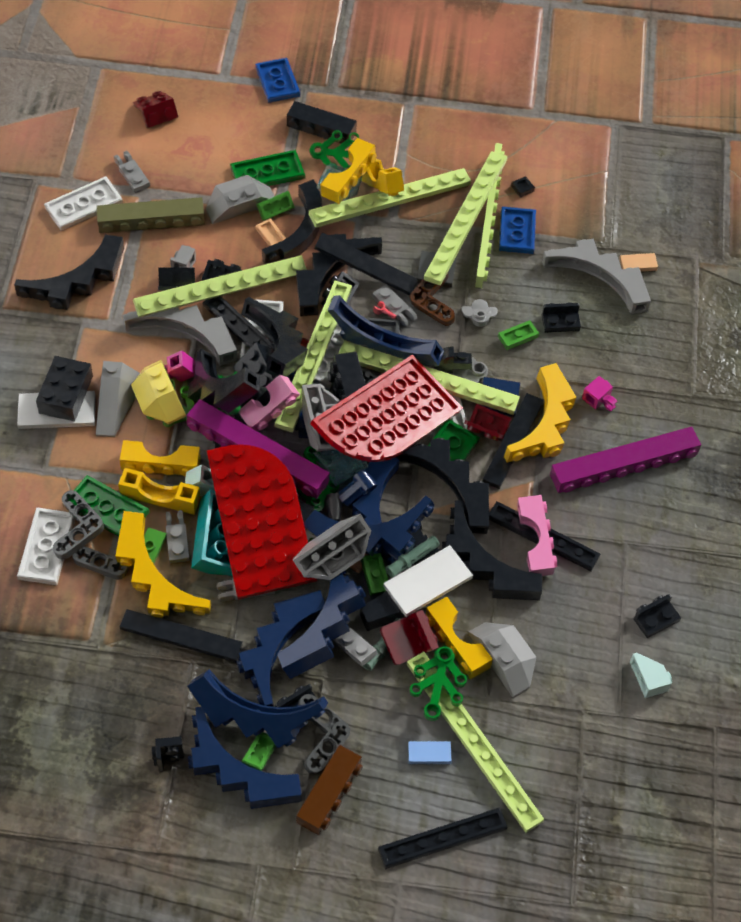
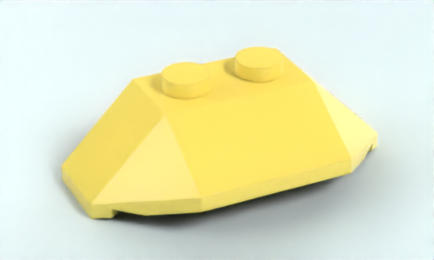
(157, 394)

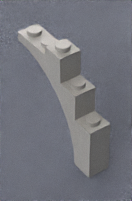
(585, 257)
(190, 322)

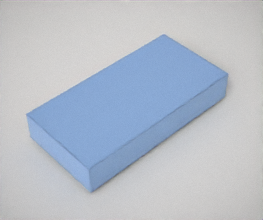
(429, 752)

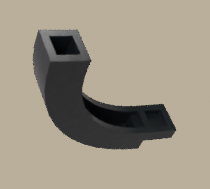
(304, 235)

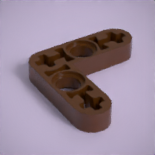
(428, 299)

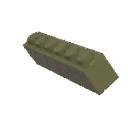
(150, 215)

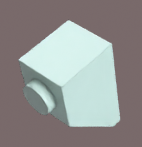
(200, 477)
(650, 675)

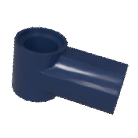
(361, 485)

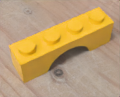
(386, 180)
(337, 185)
(136, 458)
(141, 488)
(472, 658)

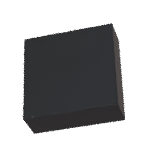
(522, 186)

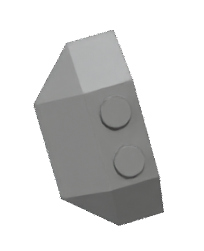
(236, 198)
(315, 402)
(334, 549)
(511, 655)

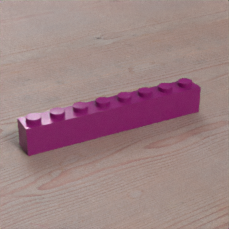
(228, 431)
(625, 460)

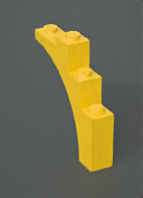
(546, 437)
(145, 576)

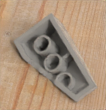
(115, 397)

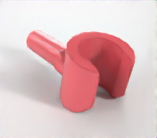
(383, 310)

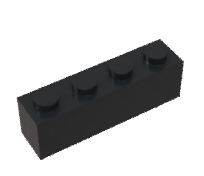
(319, 122)

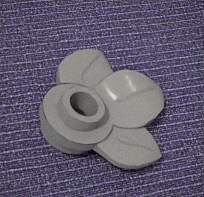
(479, 312)
(473, 375)

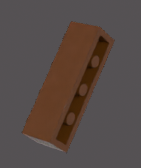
(329, 789)

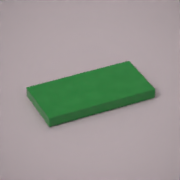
(271, 169)
(107, 503)

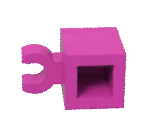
(180, 366)
(599, 393)

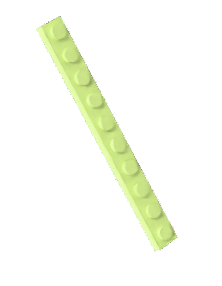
(379, 200)
(465, 218)
(487, 231)
(218, 286)
(316, 351)
(453, 384)
(483, 753)

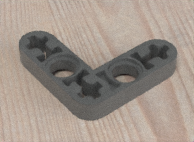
(85, 523)
(107, 569)
(329, 729)

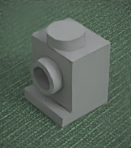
(184, 257)

